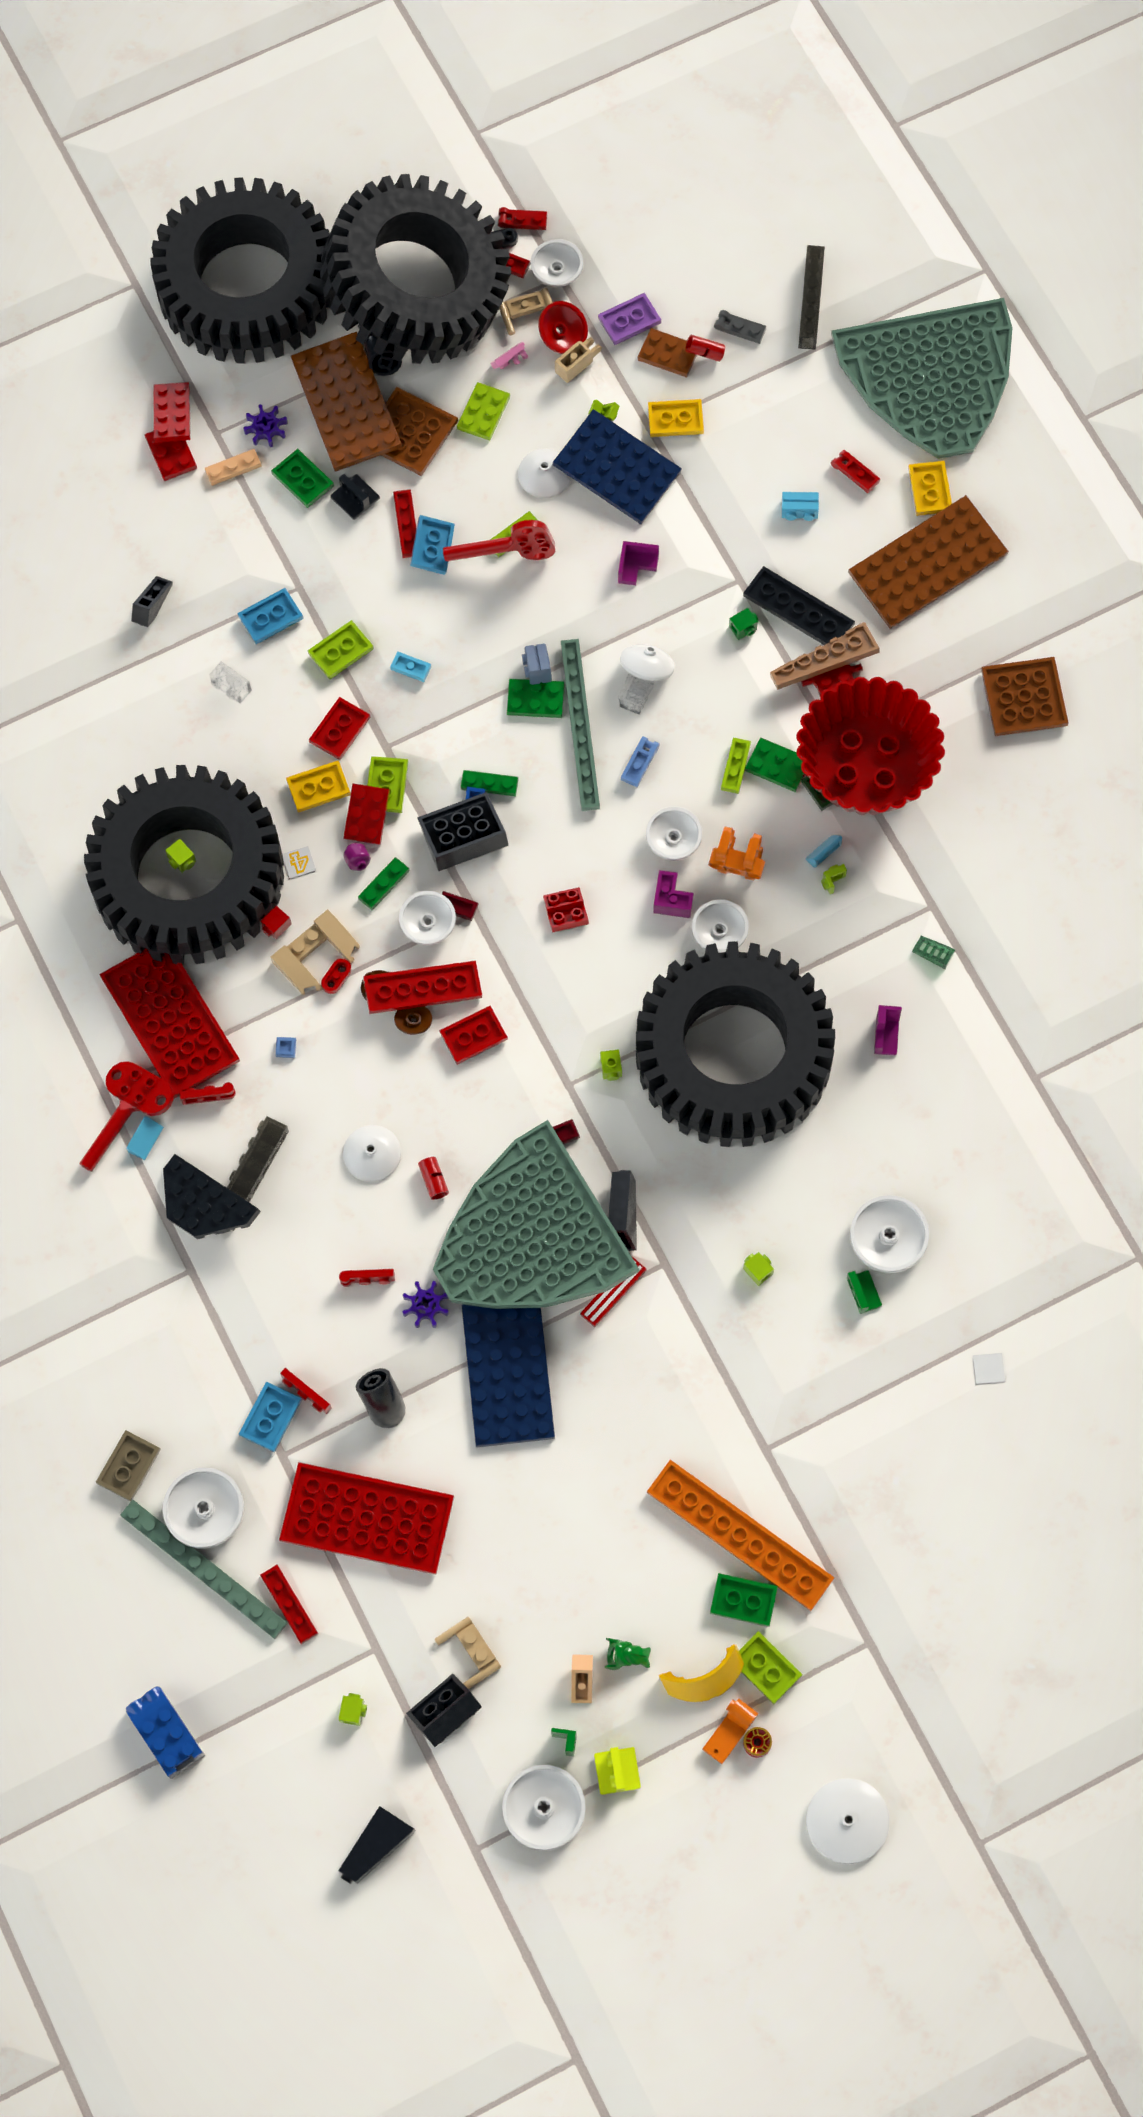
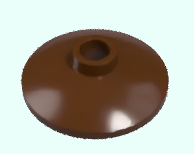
(420, 1015)

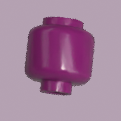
(356, 856)

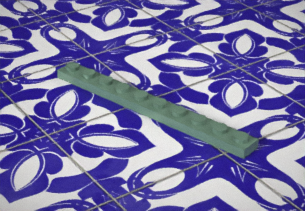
(580, 725)
(204, 1570)

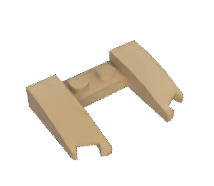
(325, 928)

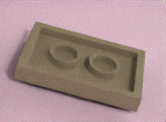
(128, 1465)

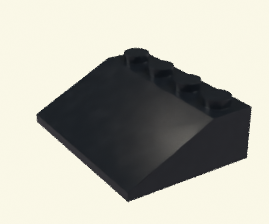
(463, 831)

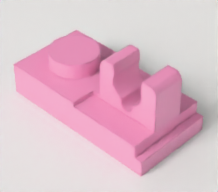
(513, 353)

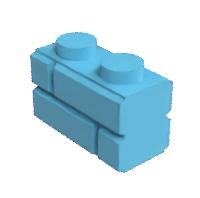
(800, 505)

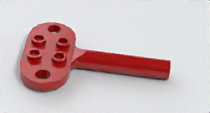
(527, 537)
(137, 1092)

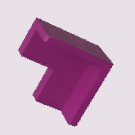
(636, 557)
(670, 901)
(887, 1030)

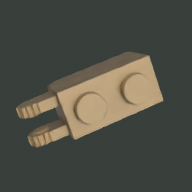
(576, 359)

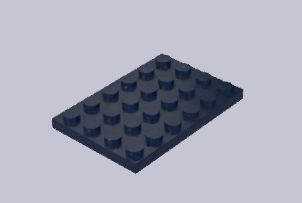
(617, 466)

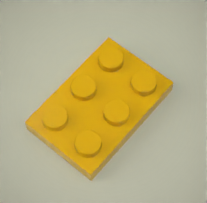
(675, 418)
(929, 487)
(318, 786)

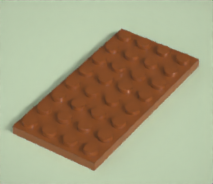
(346, 401)
(928, 561)

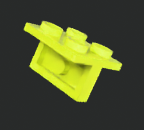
(617, 1770)

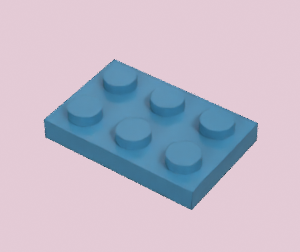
(429, 542)
(270, 616)
(270, 1417)

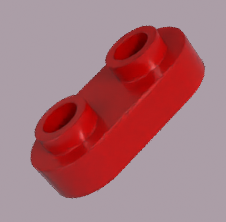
(336, 977)

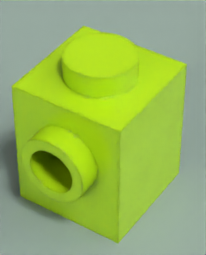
(180, 856)
(611, 1064)
(758, 1267)
(352, 1709)

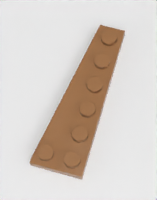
(850, 647)

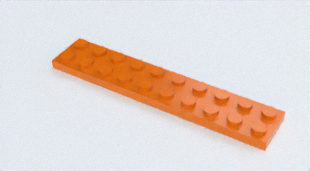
(740, 1535)

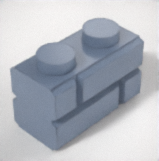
(537, 663)

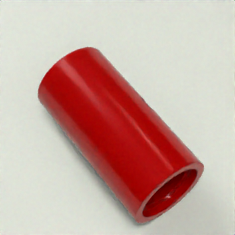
(705, 348)
(433, 1178)

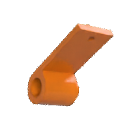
(730, 1730)

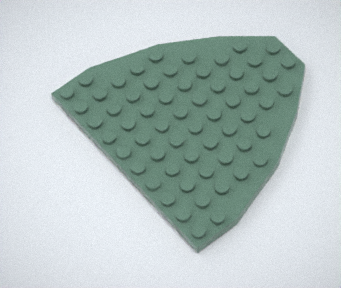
(932, 372)
(531, 1233)

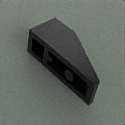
(150, 601)

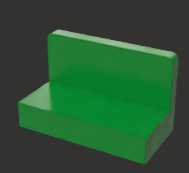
(863, 1291)
(571, 1737)

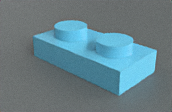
(410, 666)

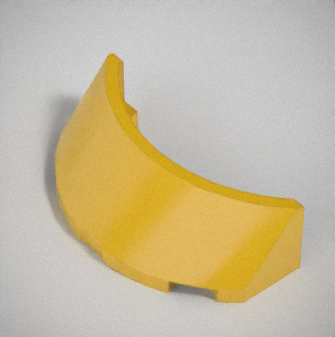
(708, 1685)

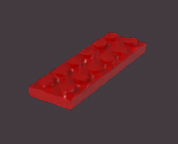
(422, 987)

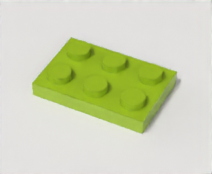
(483, 411)
(340, 649)
(392, 775)
(767, 1668)

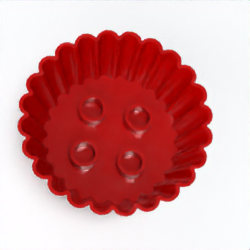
(870, 745)

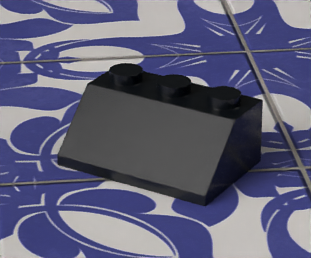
(444, 1710)

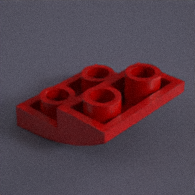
(565, 909)

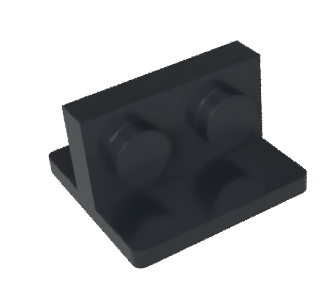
(354, 495)

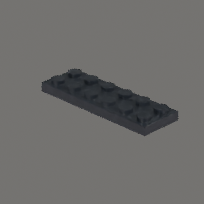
(797, 607)

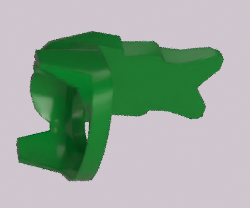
(626, 1654)

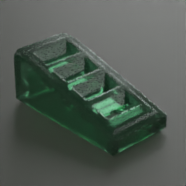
(943, 963)

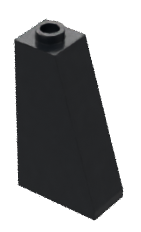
(623, 1207)
(374, 1845)

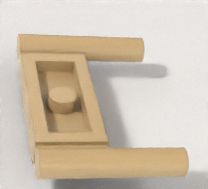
(523, 306)
(475, 1647)

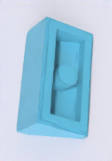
(824, 850)
(144, 1138)

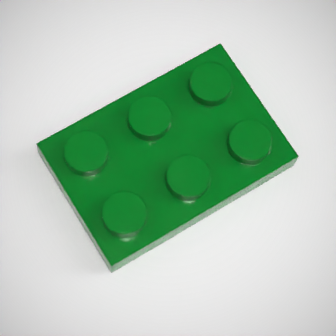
(302, 478)
(535, 699)
(776, 765)
(743, 1600)

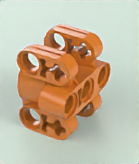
(741, 863)

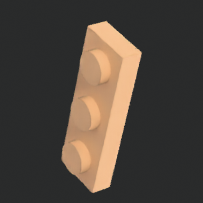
(233, 467)

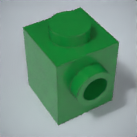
(743, 623)

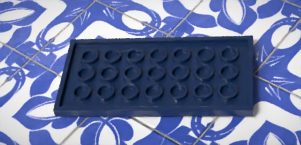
(507, 1375)

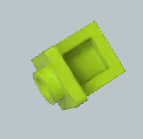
(608, 410)
(833, 874)

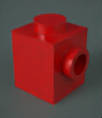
(275, 923)

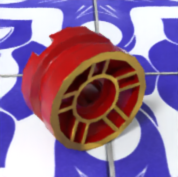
(753, 1734)

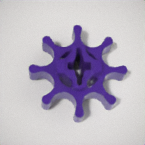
(265, 425)
(419, 1309)

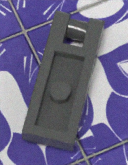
(740, 327)

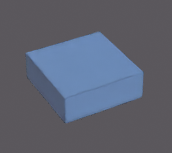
(286, 1047)

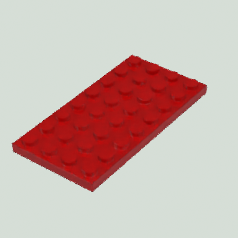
(170, 1020)
(367, 1518)

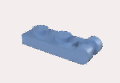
(639, 762)

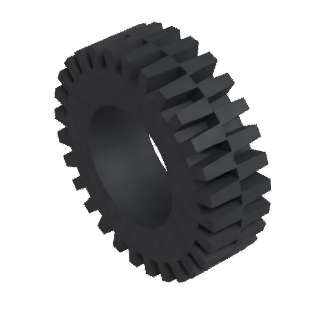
(230, 221)
(440, 224)
(171, 807)
(746, 981)

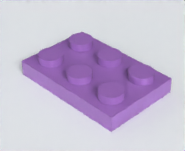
(629, 318)

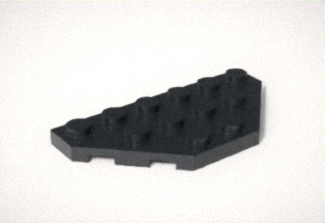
(201, 1203)

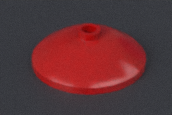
(568, 320)

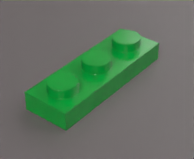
(490, 782)
(383, 883)

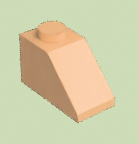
(582, 1678)

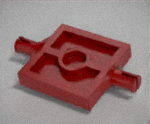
(829, 679)

